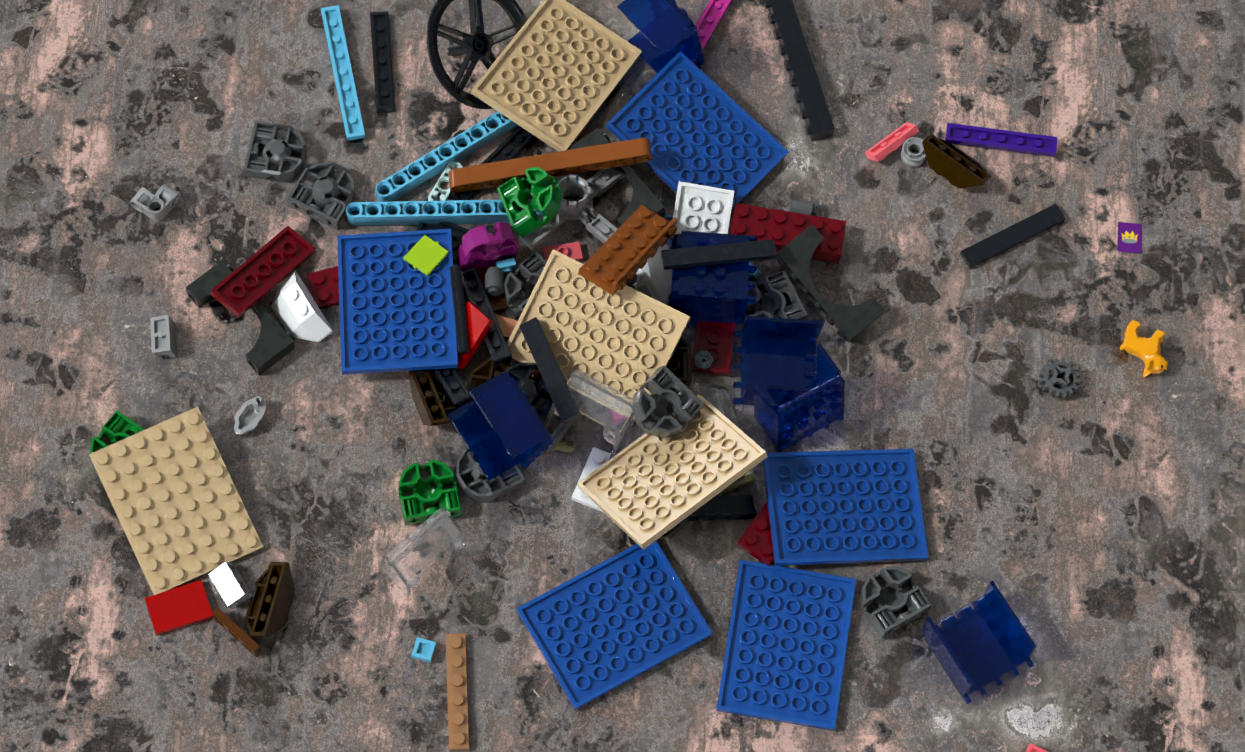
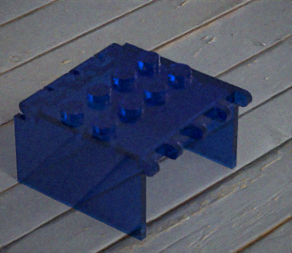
(663, 32)
(712, 291)
(778, 355)
(807, 411)
(500, 426)
(980, 643)

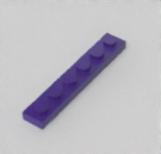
(1001, 139)

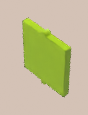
(426, 255)

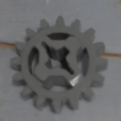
(1059, 382)

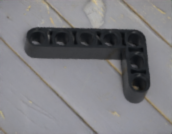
(722, 508)

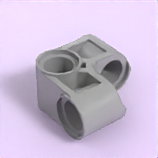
(146, 202)

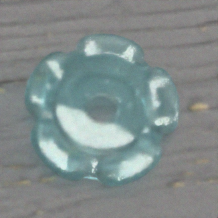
(703, 355)

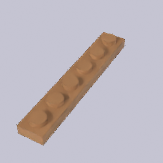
(457, 692)

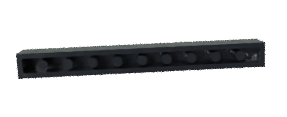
(800, 68)

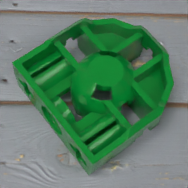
(545, 199)
(116, 430)
(427, 495)

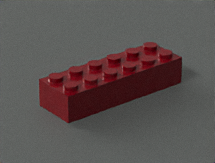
(785, 226)

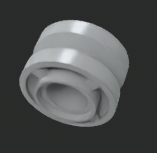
(910, 158)

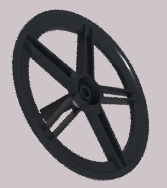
(475, 45)

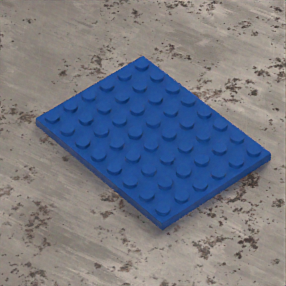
(697, 132)
(389, 310)
(844, 507)
(613, 623)
(786, 645)

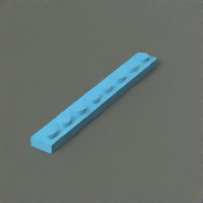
(342, 73)

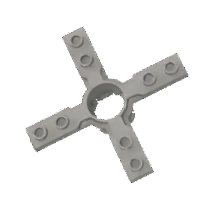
(584, 212)

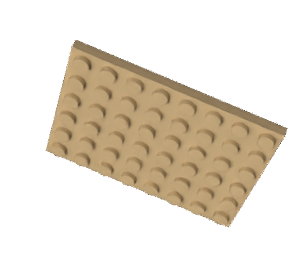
(556, 73)
(601, 334)
(669, 478)
(176, 501)

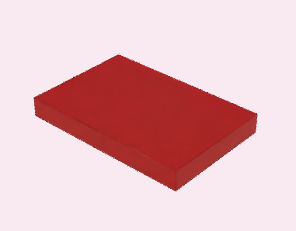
(477, 327)
(179, 607)

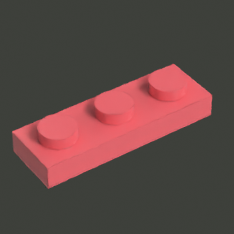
(891, 142)

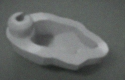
(249, 415)

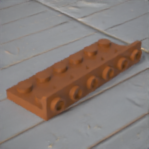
(628, 250)

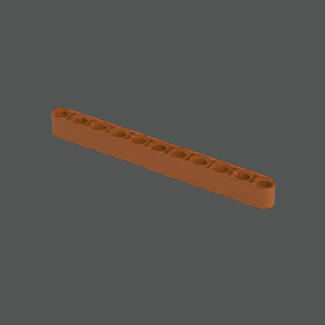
(554, 163)

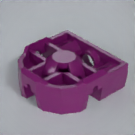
(481, 246)

